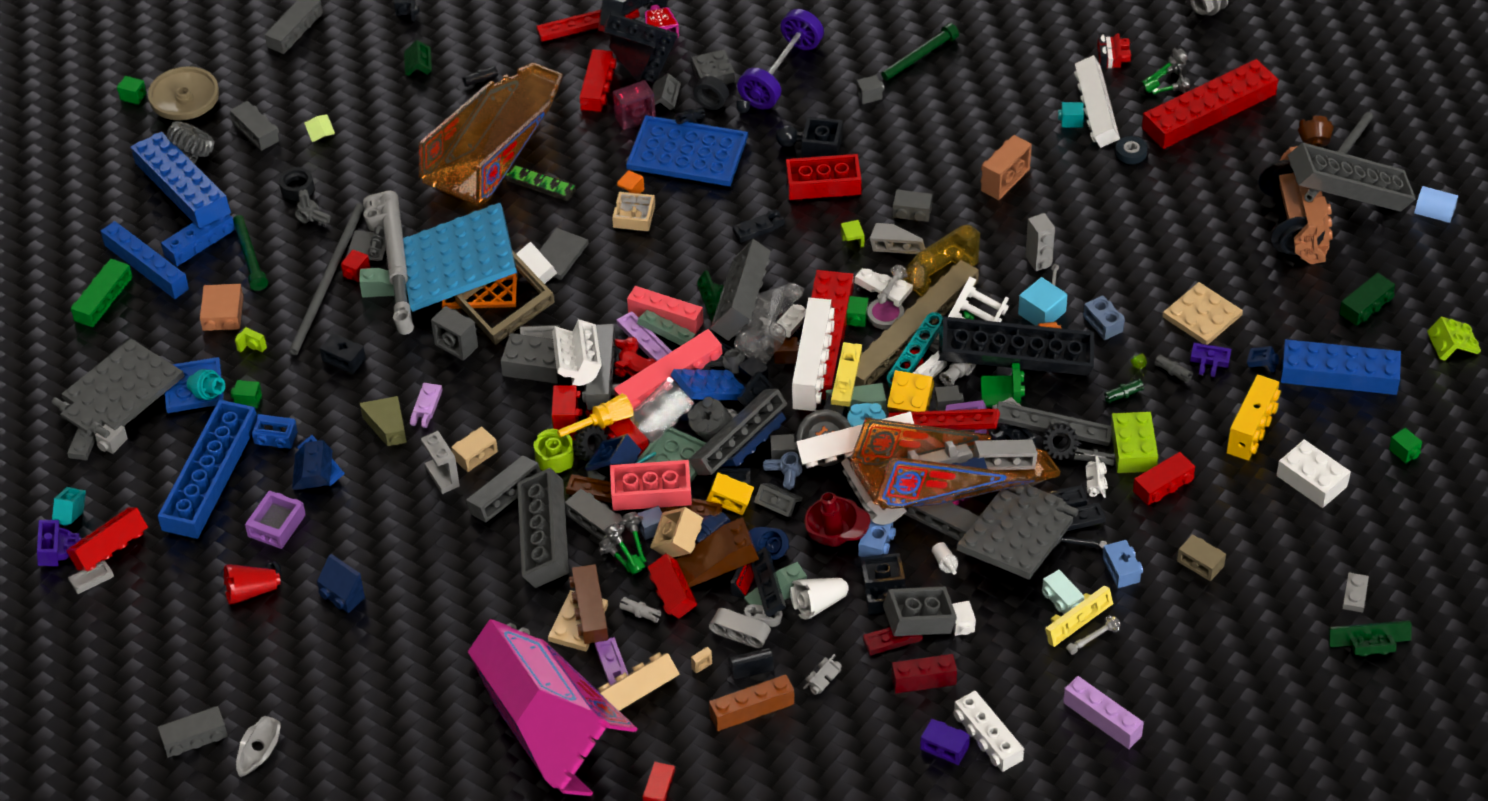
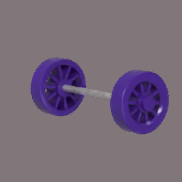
(761, 87)

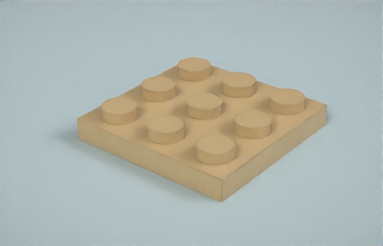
(1202, 313)

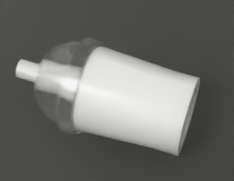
(946, 560)

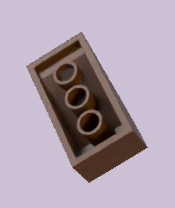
(719, 553)

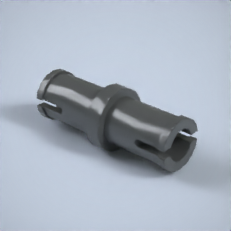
(1173, 368)
(1089, 455)

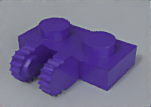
(1210, 355)

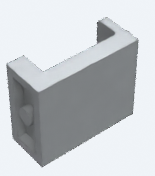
(443, 466)

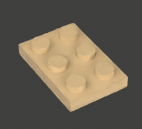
(565, 627)

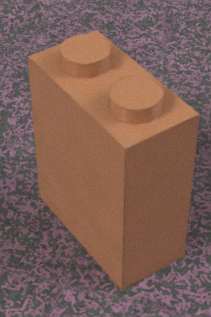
(221, 307)

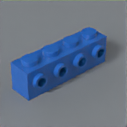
(193, 240)

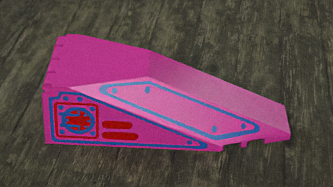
(544, 702)

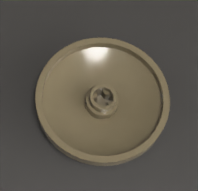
(183, 93)

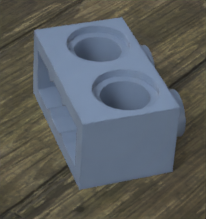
(1104, 317)

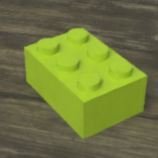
(1134, 442)

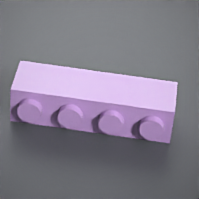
(1103, 712)

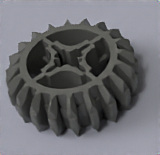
(190, 139)

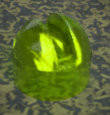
(1139, 361)

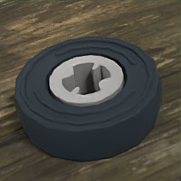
(1138, 147)

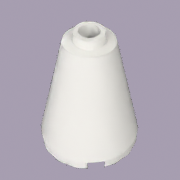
(816, 595)

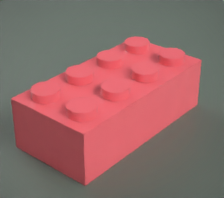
(650, 485)

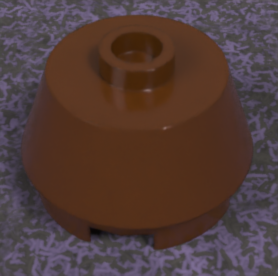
(1316, 131)

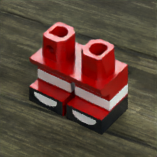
(1113, 50)

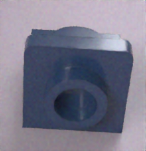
(1263, 357)

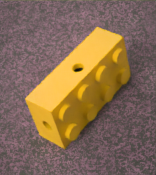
(1253, 417)

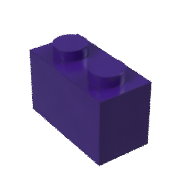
(945, 741)

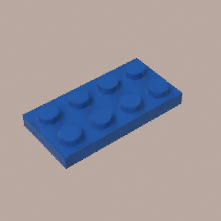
(708, 383)

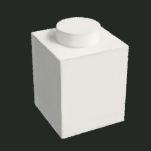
(965, 619)

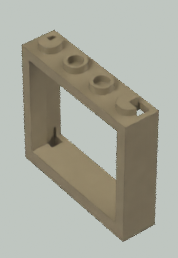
(519, 317)

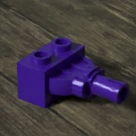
(53, 542)

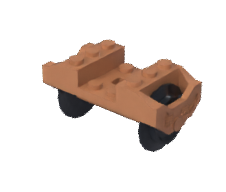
(1307, 223)

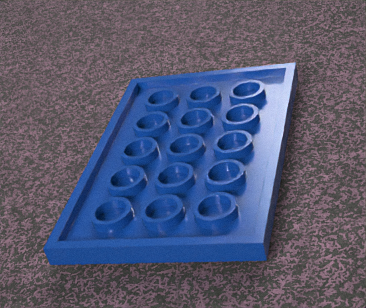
(687, 150)

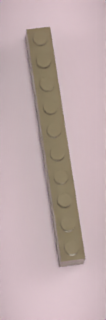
(892, 342)

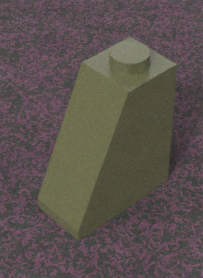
(385, 419)

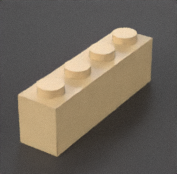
(640, 681)

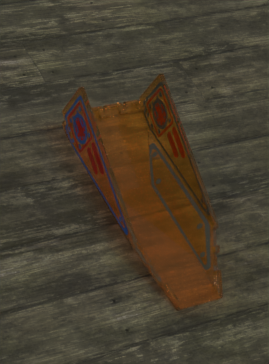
(487, 134)
(904, 482)

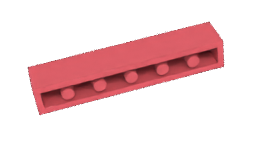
(689, 356)

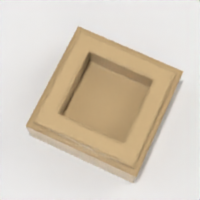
(701, 660)

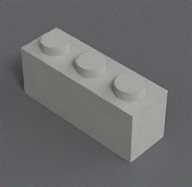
(1040, 242)
(1007, 454)

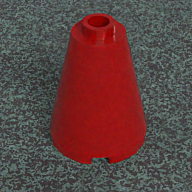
(248, 582)

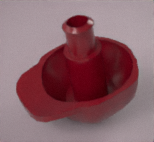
(836, 520)

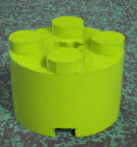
(553, 451)

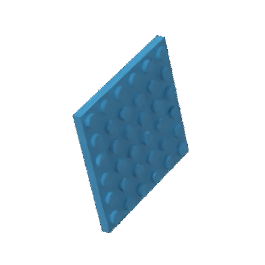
(458, 256)

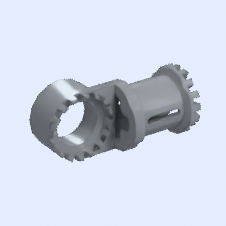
(956, 371)

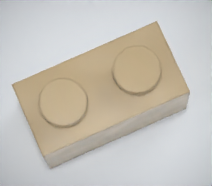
(474, 449)

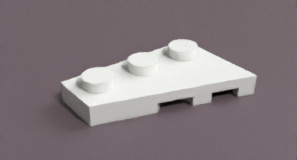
(877, 282)

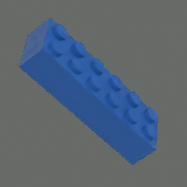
(1341, 367)

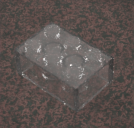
(661, 410)

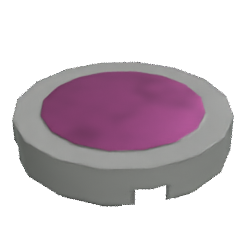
(884, 315)

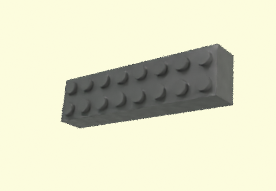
(1351, 177)

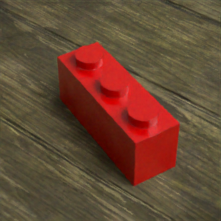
(1164, 478)
(672, 586)

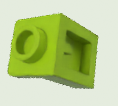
(250, 338)

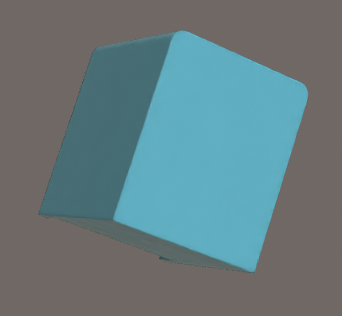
(1042, 302)

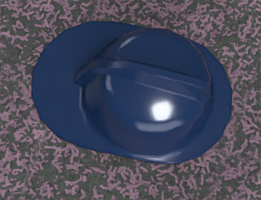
(771, 538)

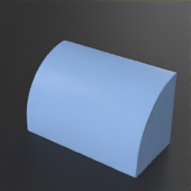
(1436, 204)

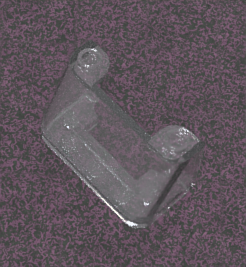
(763, 334)

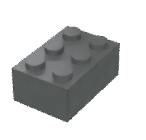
(530, 358)
(919, 611)

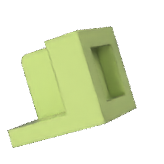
(319, 127)

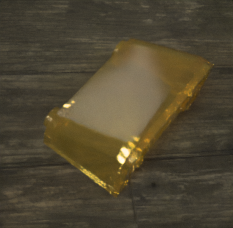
(956, 246)

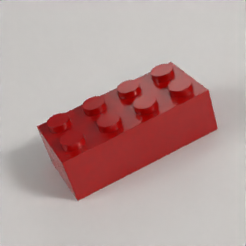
(823, 176)

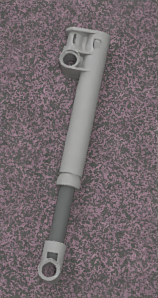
(386, 212)

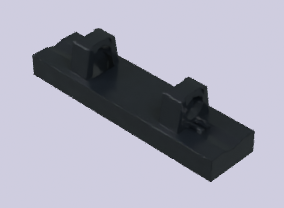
(768, 583)

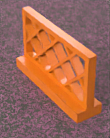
(497, 302)

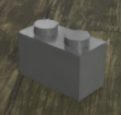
(912, 205)

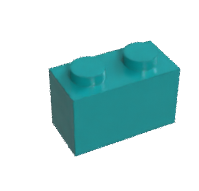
(68, 505)

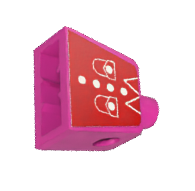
(661, 18)

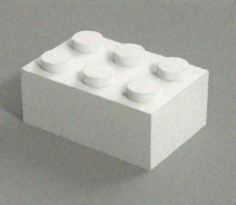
(1313, 473)

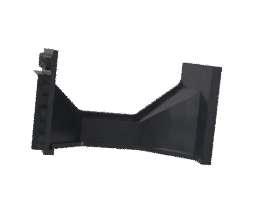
(636, 44)

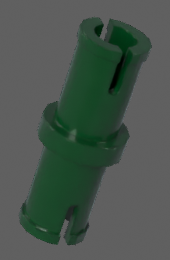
(1123, 391)

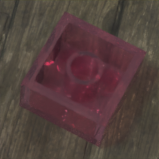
(633, 104)

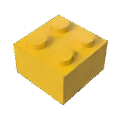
(910, 392)

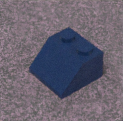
(614, 452)
(312, 465)
(340, 584)

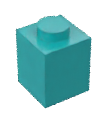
(1071, 114)

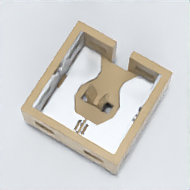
(634, 210)

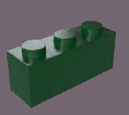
(1367, 299)

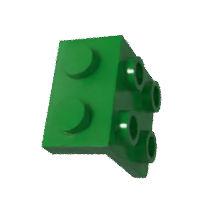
(1003, 387)

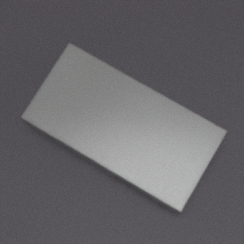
(85, 580)

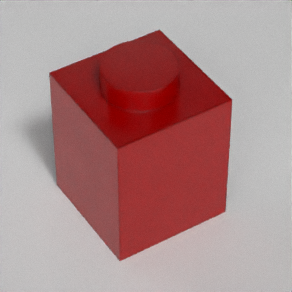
(353, 263)

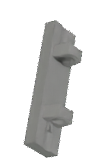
(949, 455)

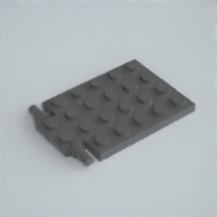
(117, 389)
(1018, 529)

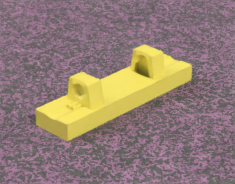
(846, 374)
(1078, 616)

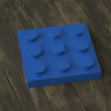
(180, 398)

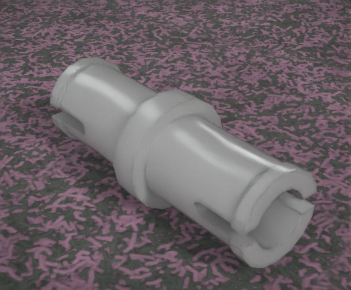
(640, 609)

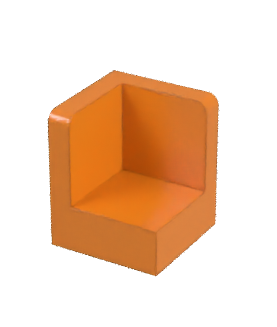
(631, 182)

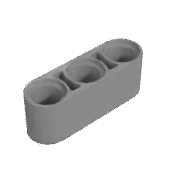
(739, 628)

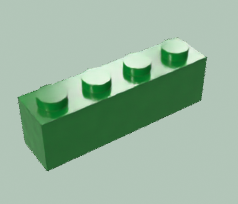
(101, 292)

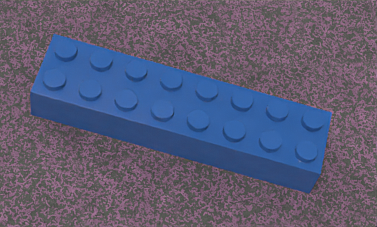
(180, 179)
(207, 469)

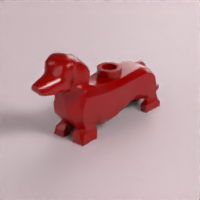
(629, 361)

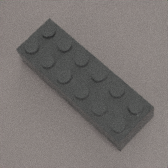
(741, 290)
(542, 528)

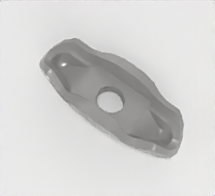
(264, 731)

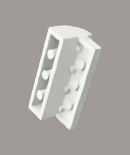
(577, 352)

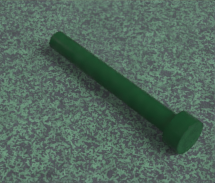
(948, 33)
(257, 278)

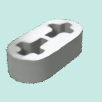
(760, 615)

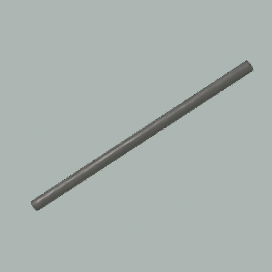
(1345, 147)
(326, 279)

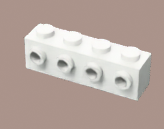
(988, 731)

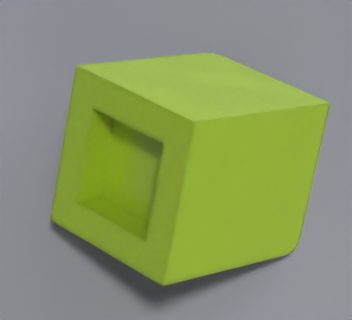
(852, 231)

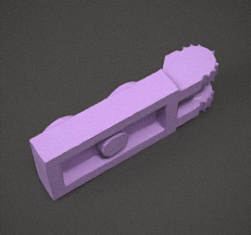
(426, 404)

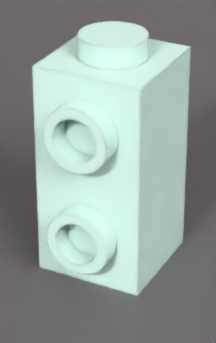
(1061, 592)

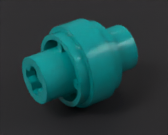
(205, 384)

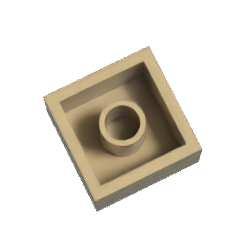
(677, 532)

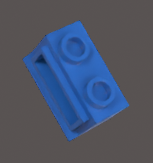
(274, 438)

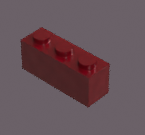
(924, 673)

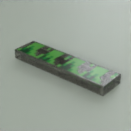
(540, 182)

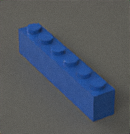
(144, 259)

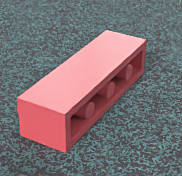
(676, 310)

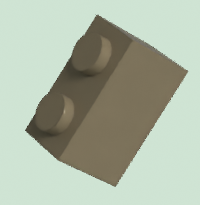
(1201, 557)

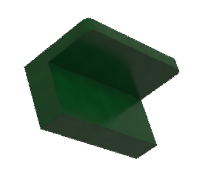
(417, 57)

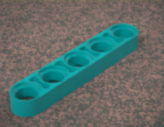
(916, 341)

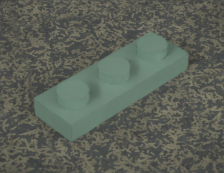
(665, 328)

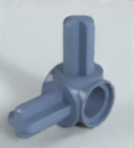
(789, 466)

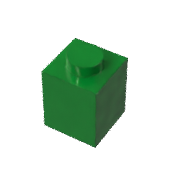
(131, 90)
(857, 311)
(247, 393)
(1405, 445)

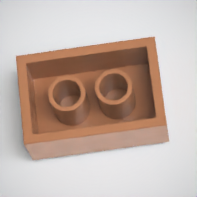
(1006, 167)

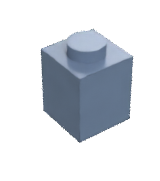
(650, 522)

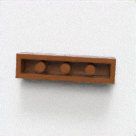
(751, 702)

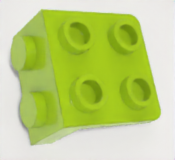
(1449, 335)

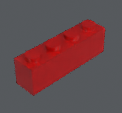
(597, 80)
(624, 427)
(107, 538)

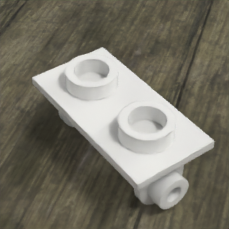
(1098, 484)

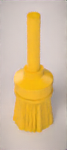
(603, 415)

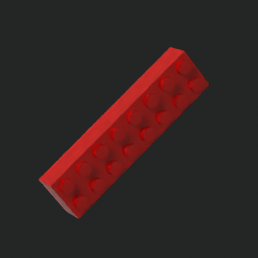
(1209, 103)
(838, 289)

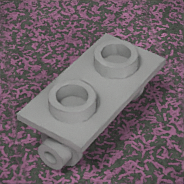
(827, 668)

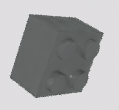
(454, 333)

